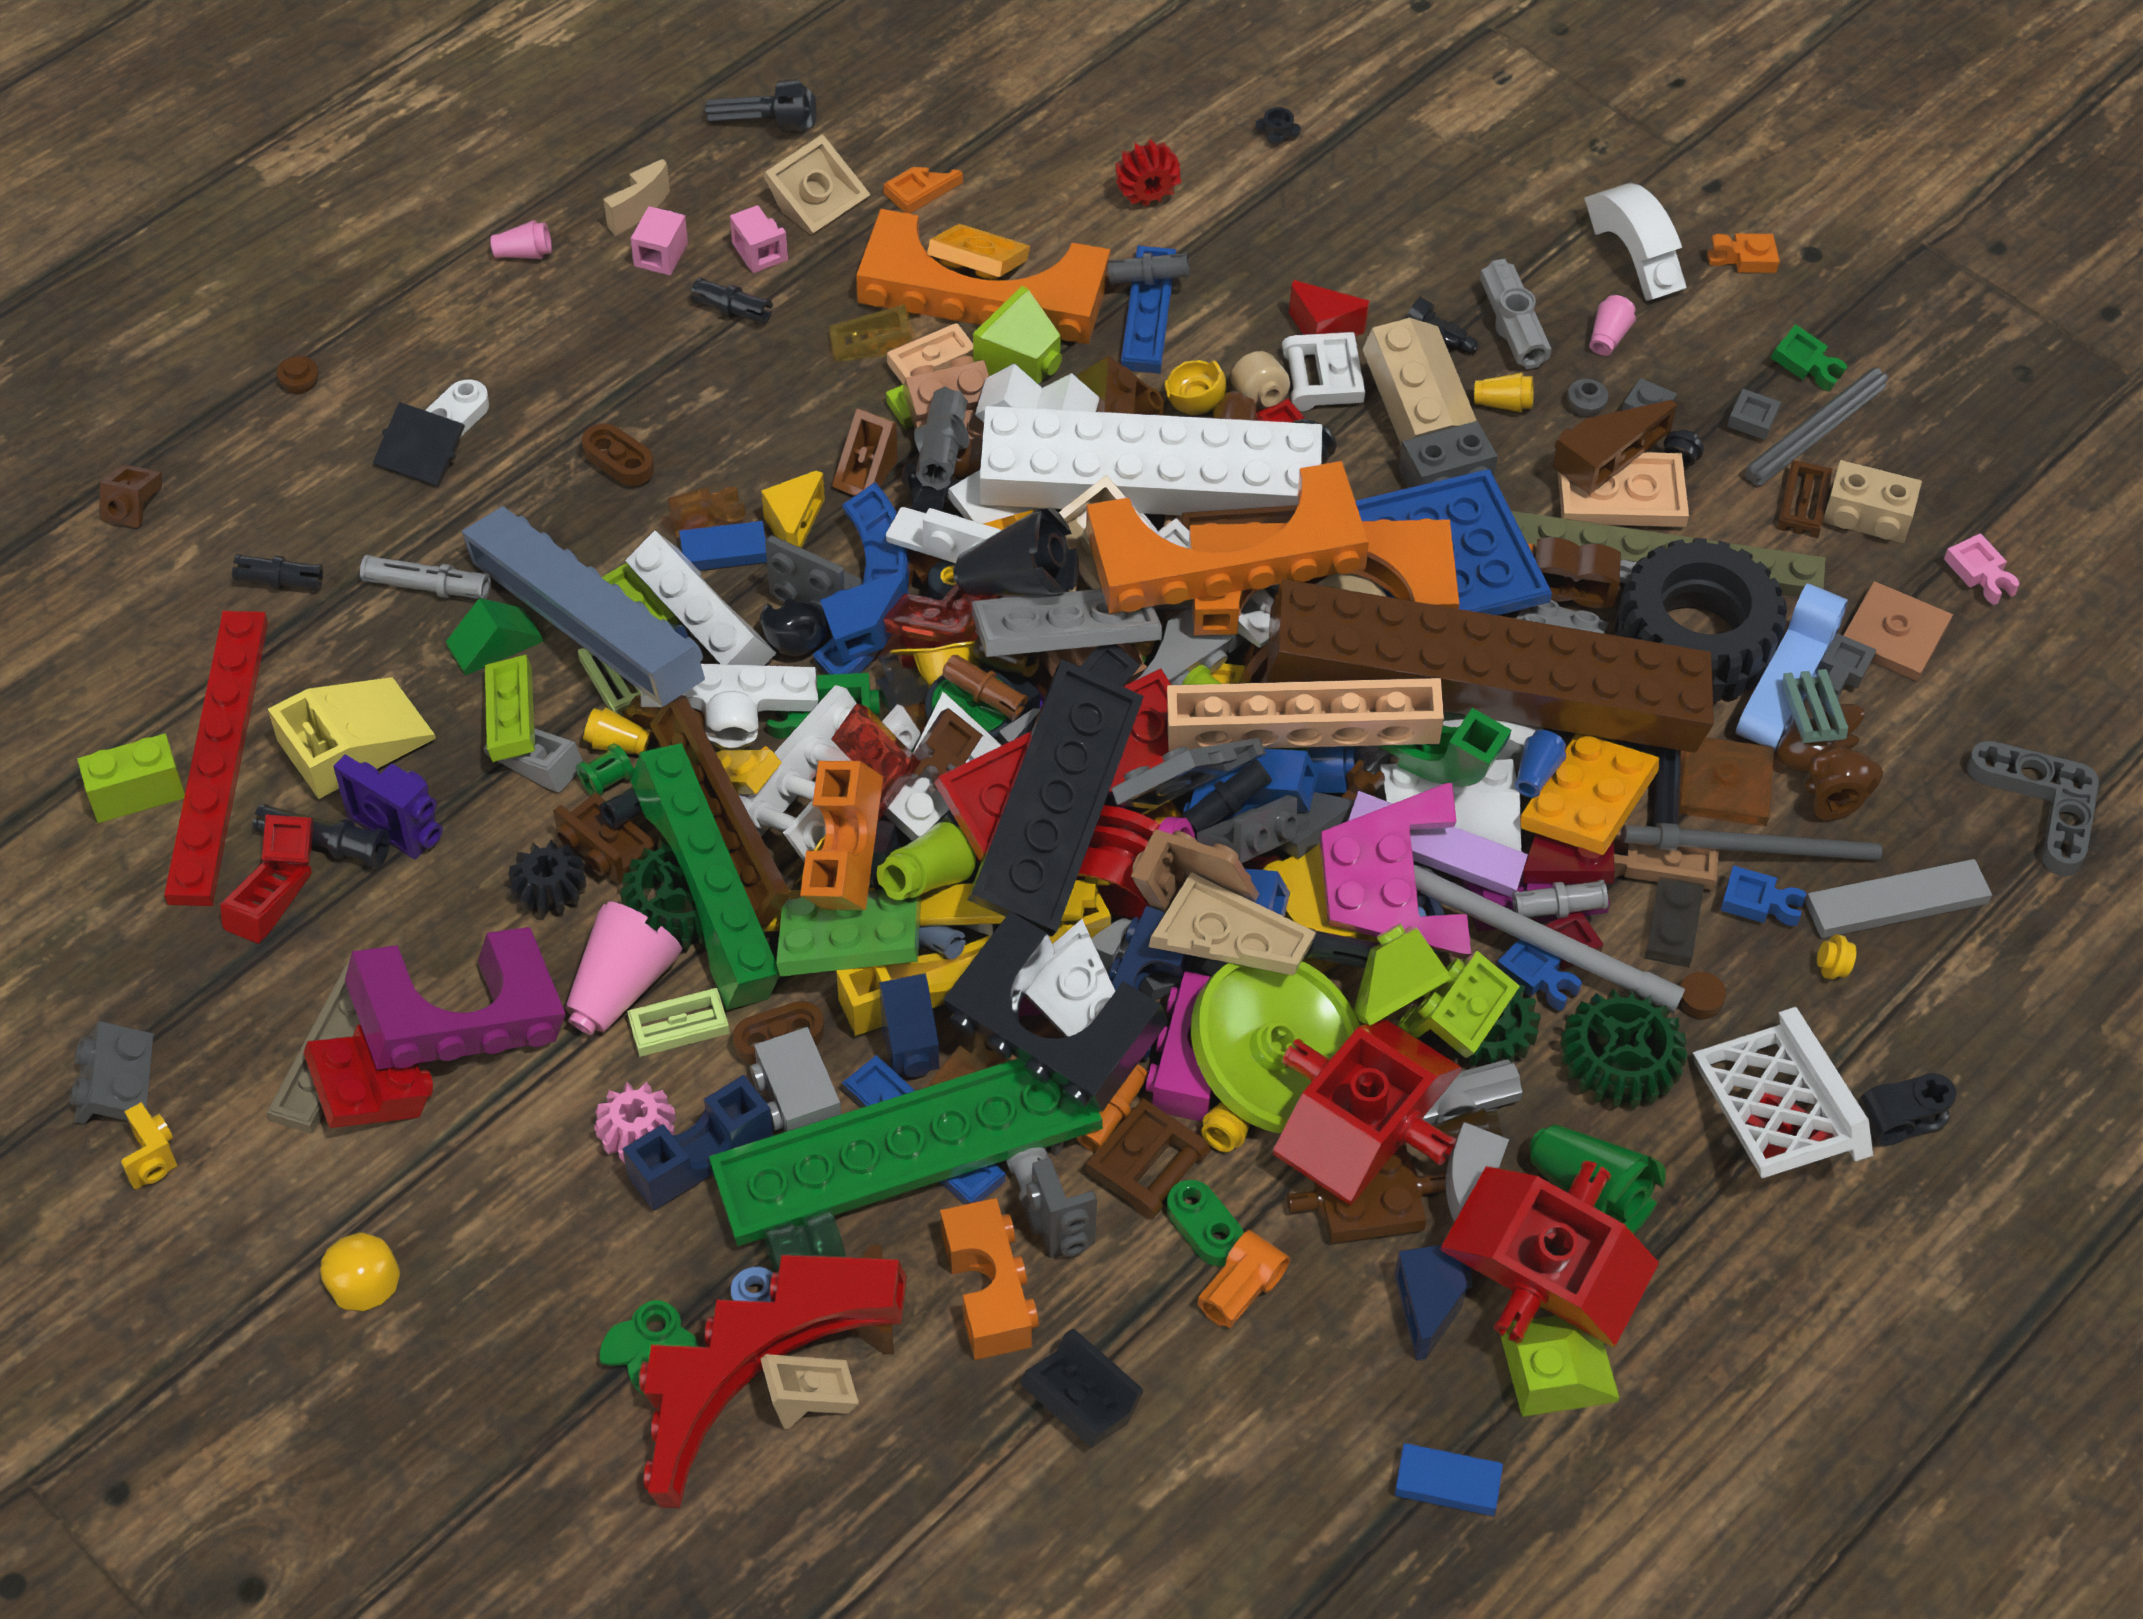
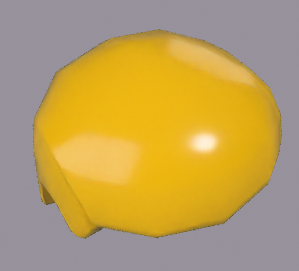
(1195, 387)
(359, 1271)

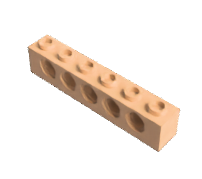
(1306, 713)

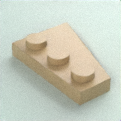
(1230, 929)

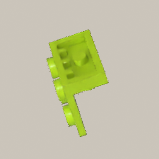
(1464, 1006)

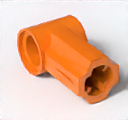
(1249, 1269)

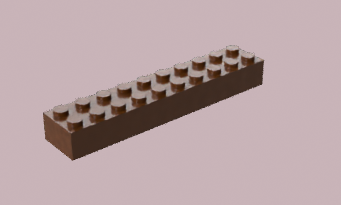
(1496, 664)

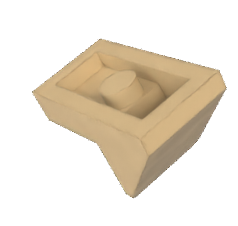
(808, 1385)

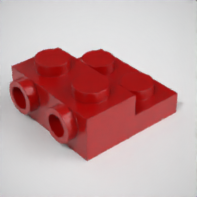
(357, 1091)

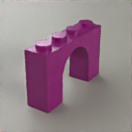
(410, 1030)

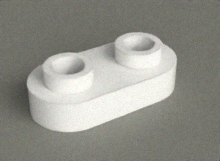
(462, 402)

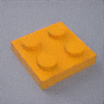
(978, 250)

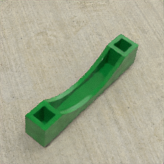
(732, 934)

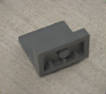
(803, 574)

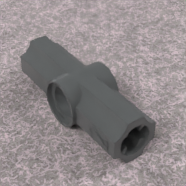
(941, 438)

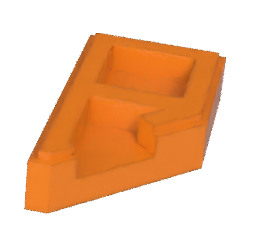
(919, 187)

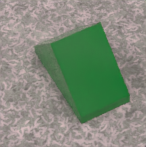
(491, 634)

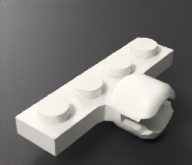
(737, 692)

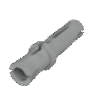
(442, 580)

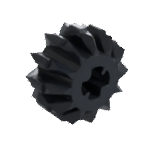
(547, 878)

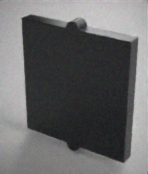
(418, 444)

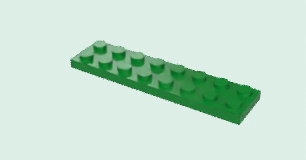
(894, 1147)

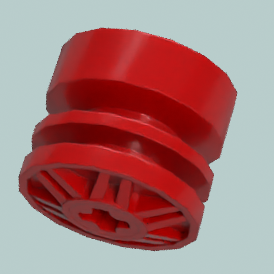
(1111, 857)

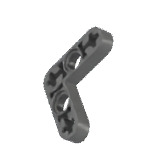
(2062, 796)

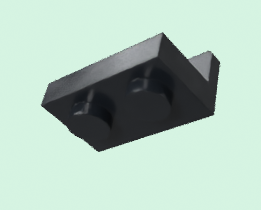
(1083, 1389)

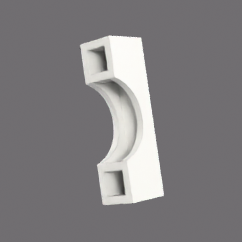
(696, 604)

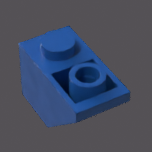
(858, 615)

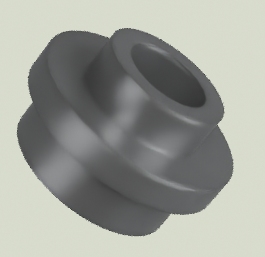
(1587, 397)

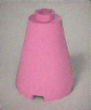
(617, 967)

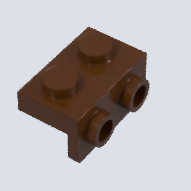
(604, 848)

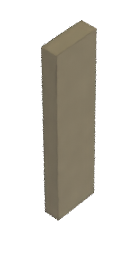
(297, 1098)

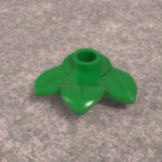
(631, 1340)

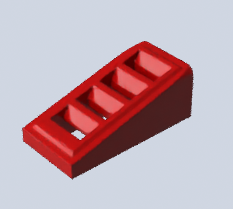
(256, 921)

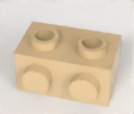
(1872, 505)

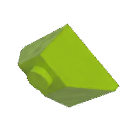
(1020, 336)
(1397, 973)
(1558, 1368)

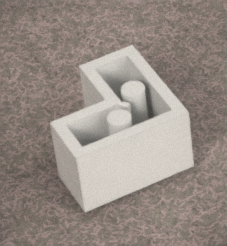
(1016, 389)

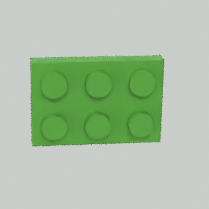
(848, 939)

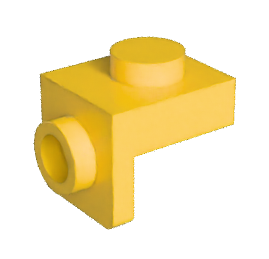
(155, 1156)

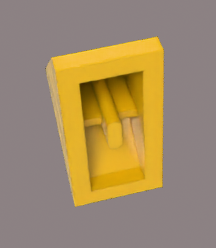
(793, 507)

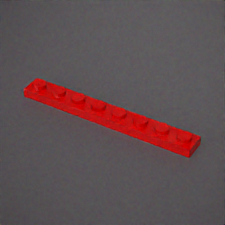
(216, 760)

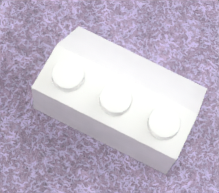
(1482, 809)

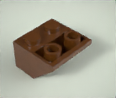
(1120, 389)

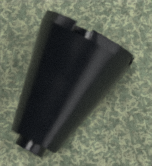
(1021, 559)

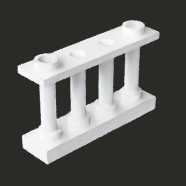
(799, 764)

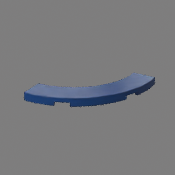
(872, 517)

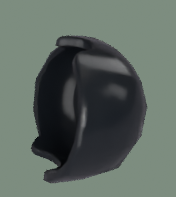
(794, 627)

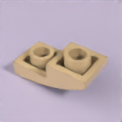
(628, 206)

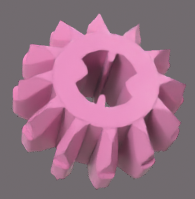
(631, 1116)

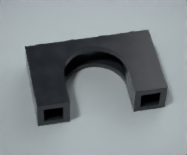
(1086, 1064)

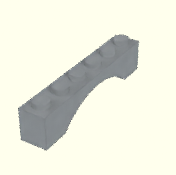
(1176, 655)

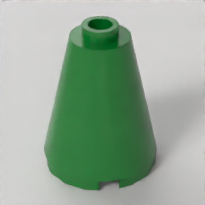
(1626, 1196)

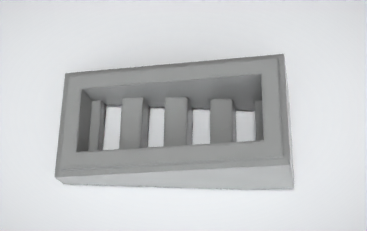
(550, 764)

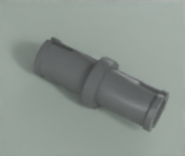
(1149, 268)

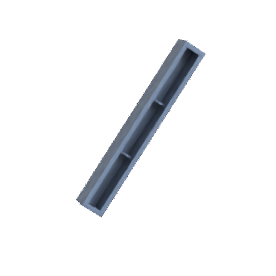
(585, 606)

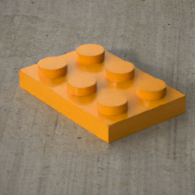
(1590, 793)

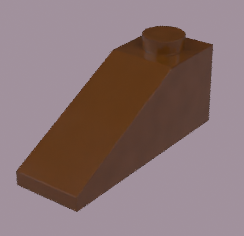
(1610, 442)

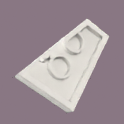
(914, 807)
(1072, 983)

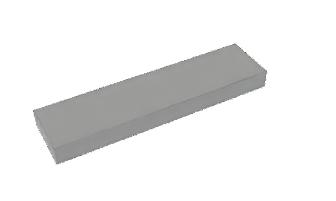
(1898, 898)

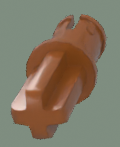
(984, 687)

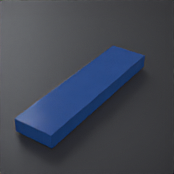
(1147, 320)
(878, 1083)

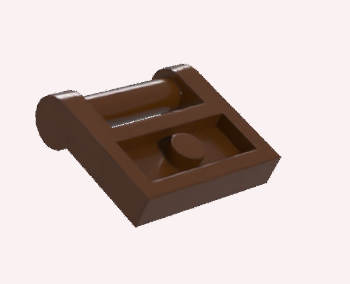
(1136, 1148)

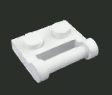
(1336, 366)

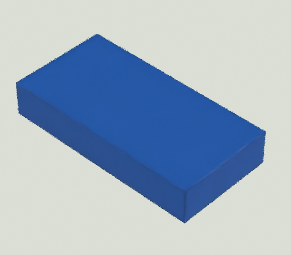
(724, 545)
(1448, 1479)

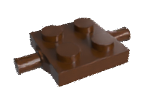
(1384, 1208)

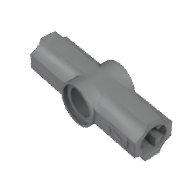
(1515, 314)
(1485, 1085)

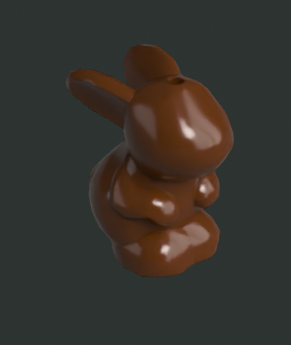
(1837, 774)

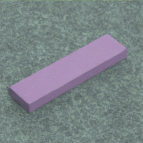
(1458, 852)

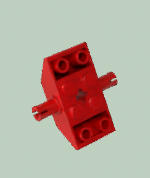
(1364, 1107)
(1598, 1262)

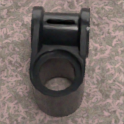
(1908, 1108)

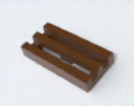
(1800, 521)

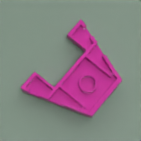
(1373, 875)

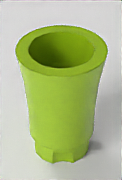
(929, 862)

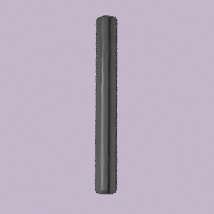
(1816, 426)

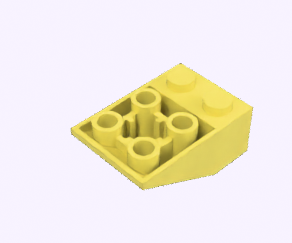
(359, 719)

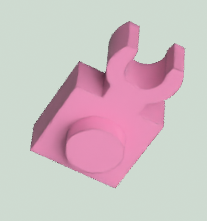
(1981, 563)

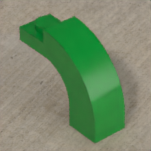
(1461, 756)

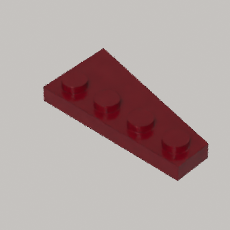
(1560, 862)

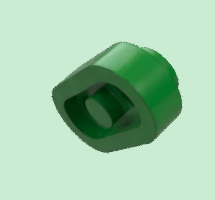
(1202, 1220)

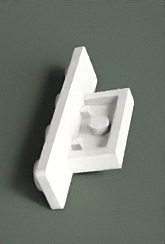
(936, 533)

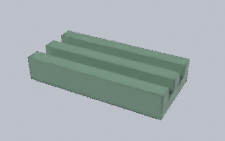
(1809, 685)

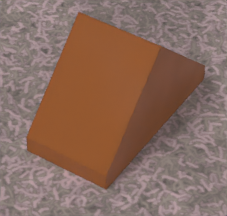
(867, 454)

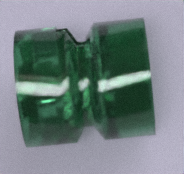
(814, 1237)

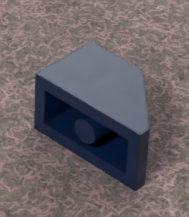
(909, 1025)
(1431, 1294)

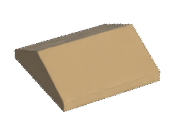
(815, 186)

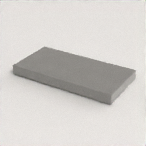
(1058, 623)

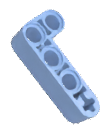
(1801, 649)

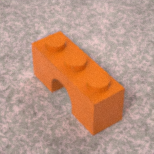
(850, 802)
(979, 1241)

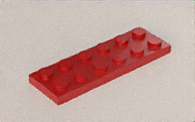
(980, 787)

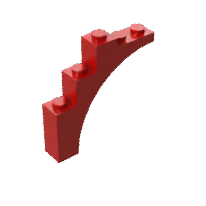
(695, 1383)

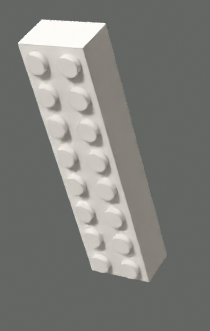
(1153, 459)

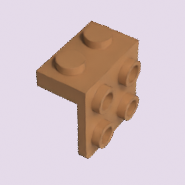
(1172, 857)

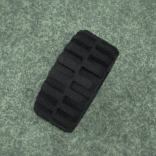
(1717, 581)

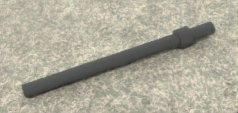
(1669, 836)

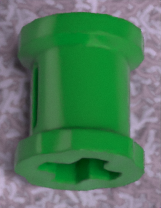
(605, 770)

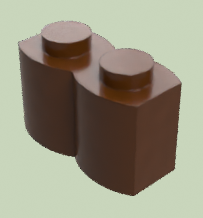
(1579, 573)

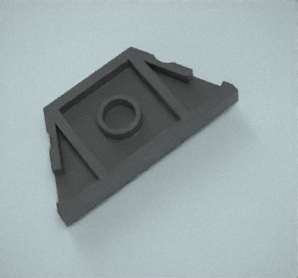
(1182, 773)

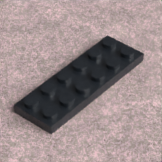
(1056, 797)

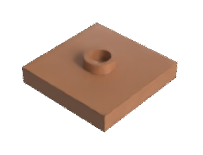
(1899, 628)

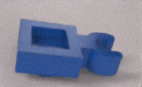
(1755, 895)
(1537, 971)

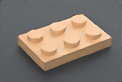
(1641, 494)

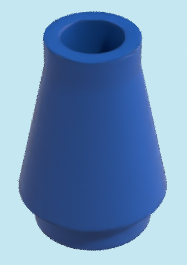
(1539, 761)

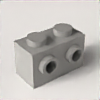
(794, 1081)

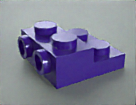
(391, 802)

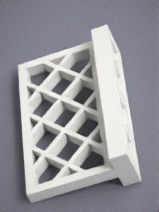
(1815, 1084)

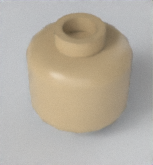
(1260, 378)

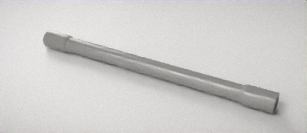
(1643, 983)

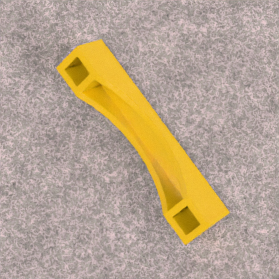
(861, 990)

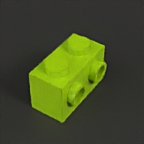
(131, 778)

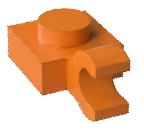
(1748, 251)

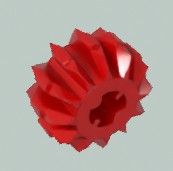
(1148, 173)

